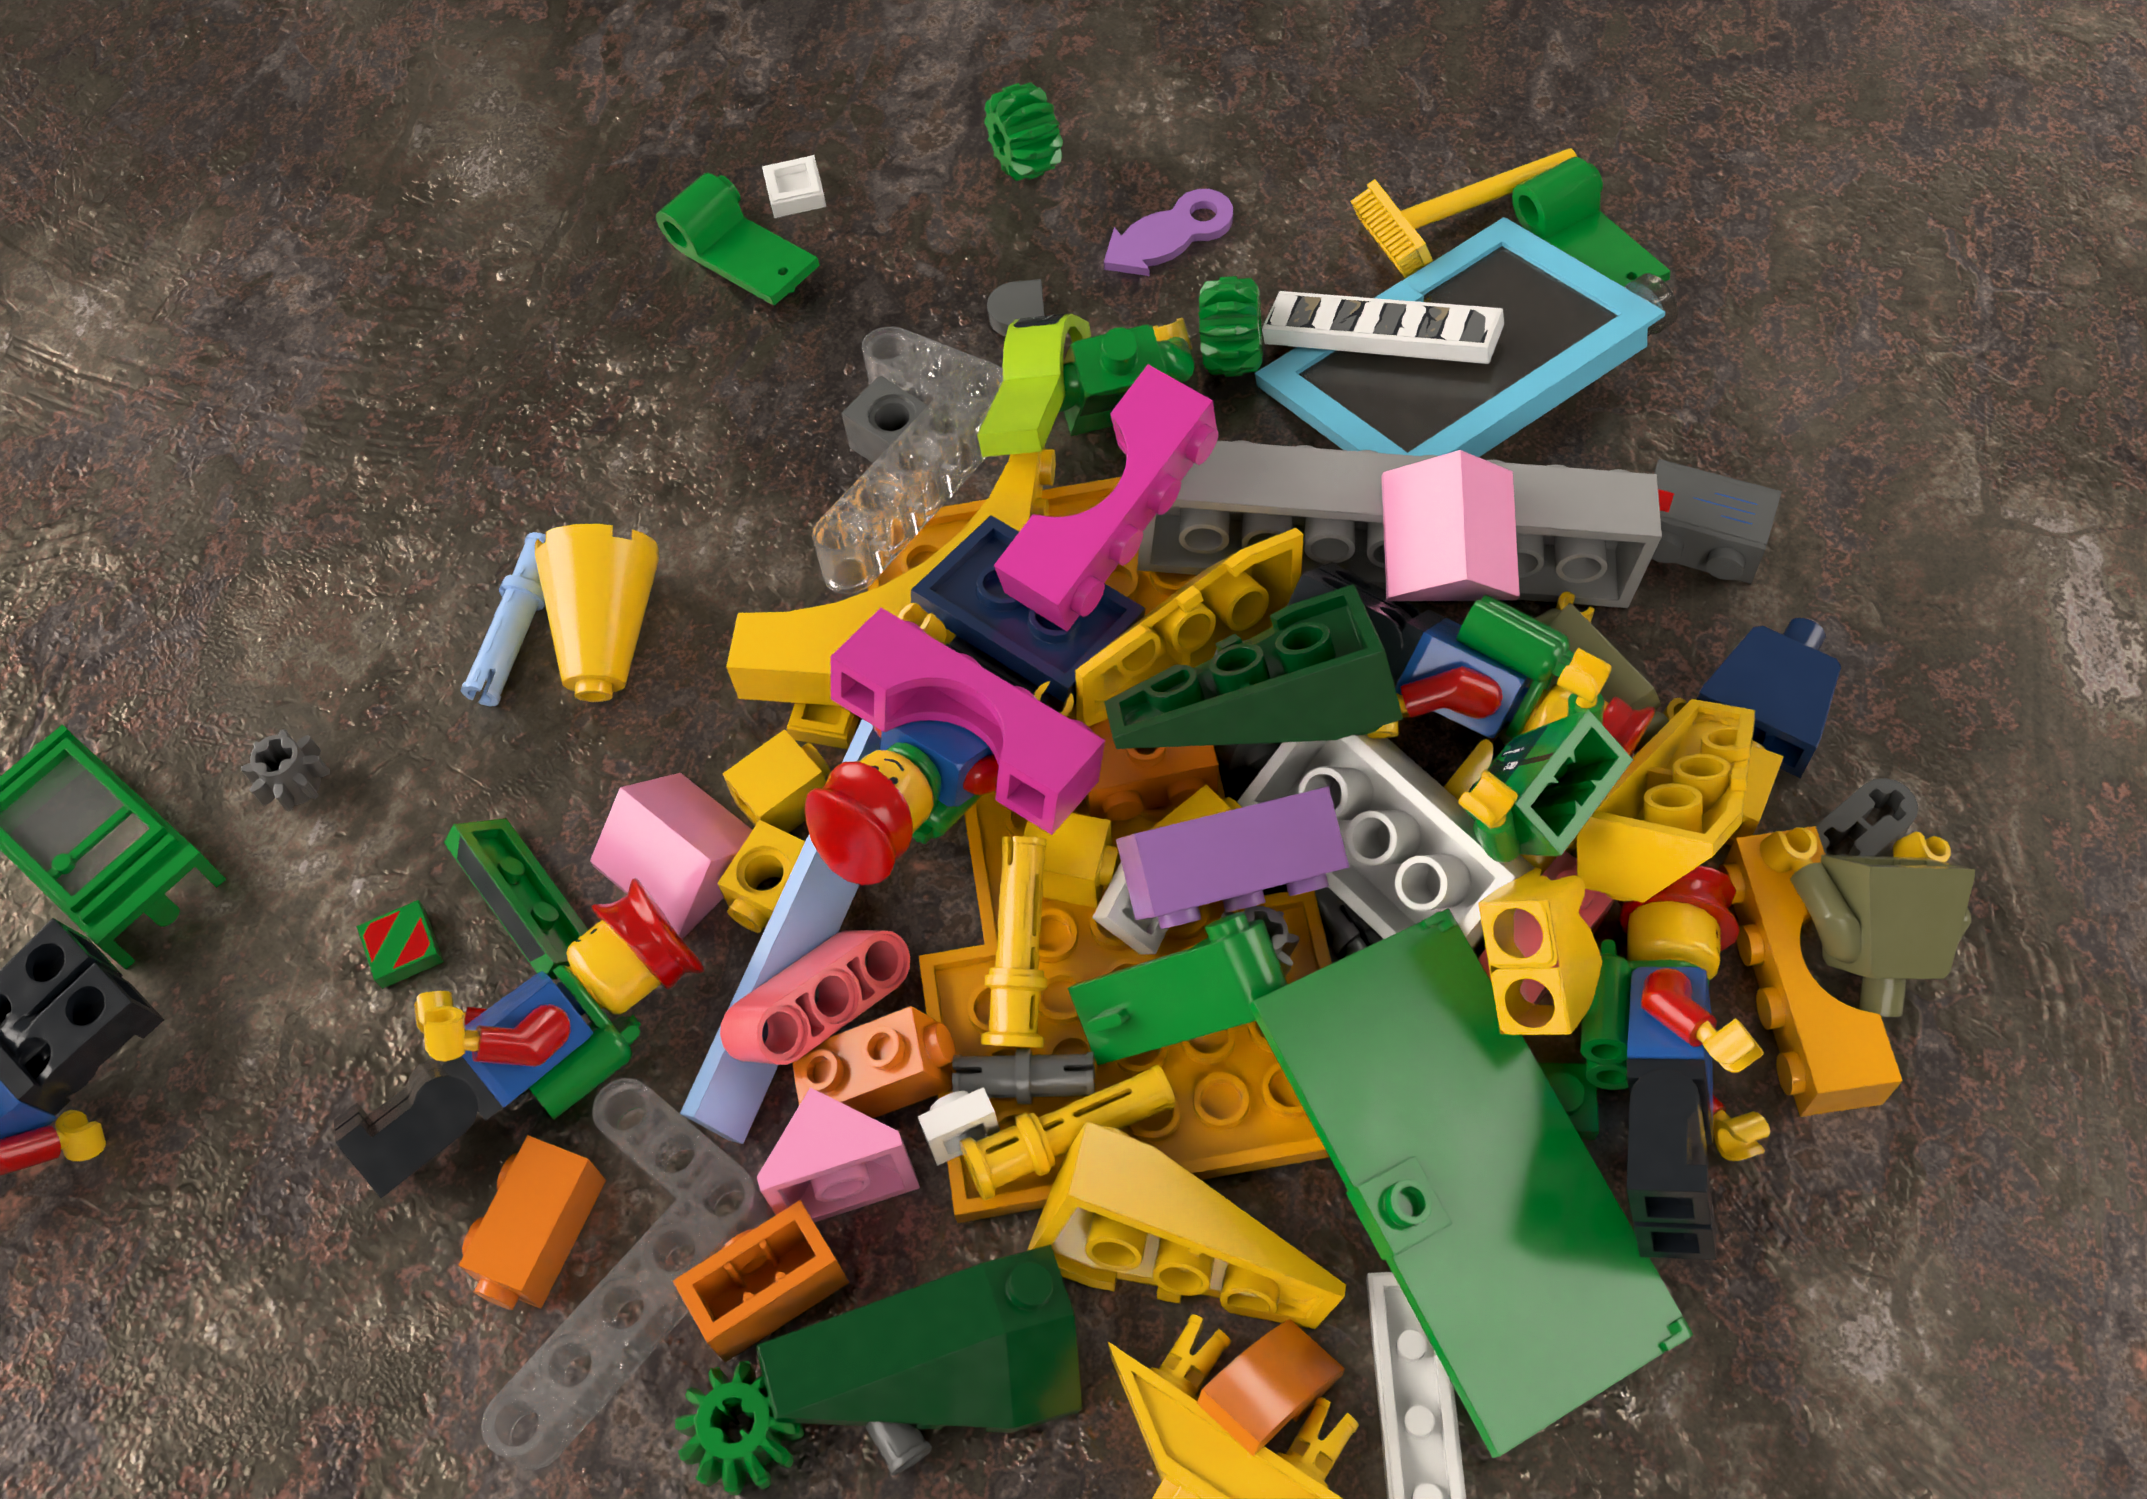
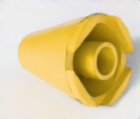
(595, 603)

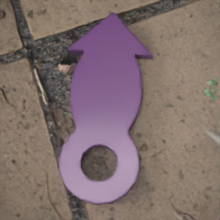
(1168, 233)

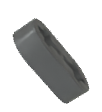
(1851, 817)

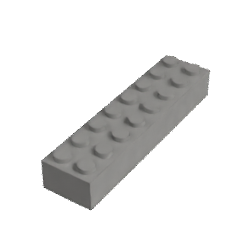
(1573, 525)

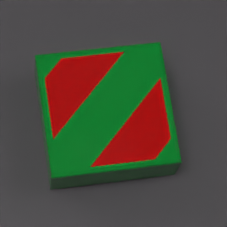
(400, 944)

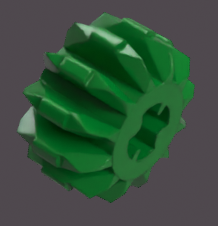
(1023, 131)
(1230, 326)
(716, 1450)

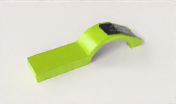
(1031, 384)

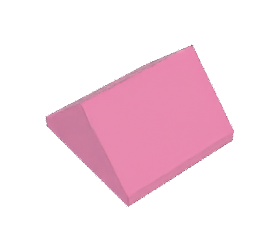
(1450, 530)
(672, 843)
(835, 1161)

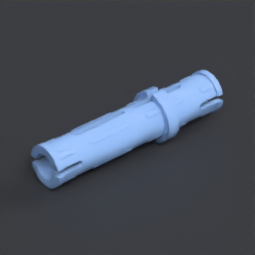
(519, 602)

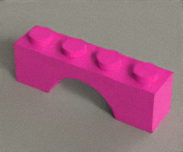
(1064, 561)
(902, 676)

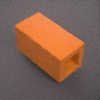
(881, 1063)
(530, 1224)

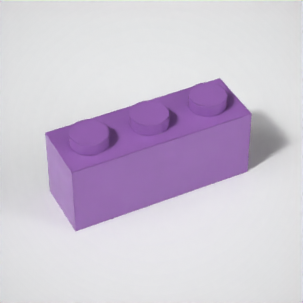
(1233, 857)

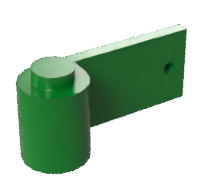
(1566, 212)
(712, 230)
(1180, 992)

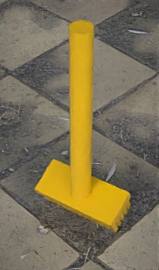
(1396, 230)

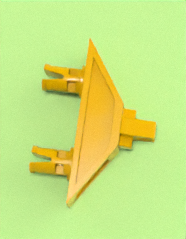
(1202, 1458)

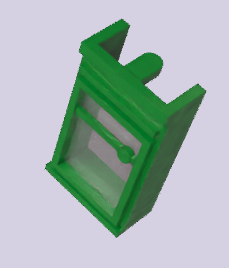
(92, 841)

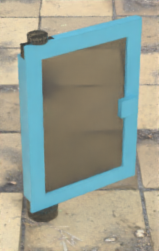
(1557, 337)

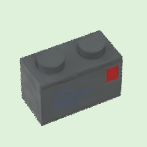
(1713, 521)

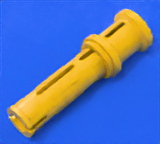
(1016, 977)
(1036, 1141)

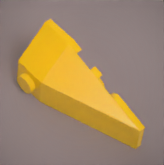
(1184, 629)
(1670, 804)
(1149, 1221)

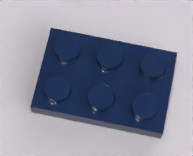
(973, 605)

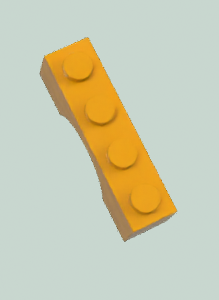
(1828, 1050)

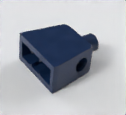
(1786, 686)

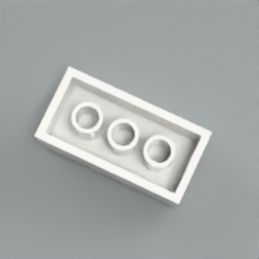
(1400, 829)

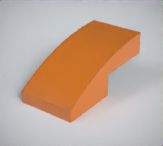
(1269, 1385)

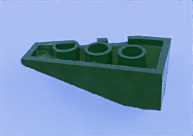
(1299, 681)
(956, 1351)

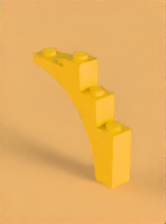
(791, 651)

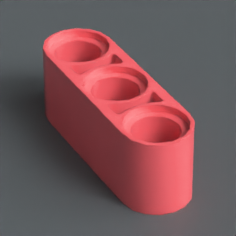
(789, 997)

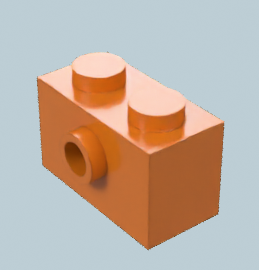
(1148, 777)
(760, 1281)

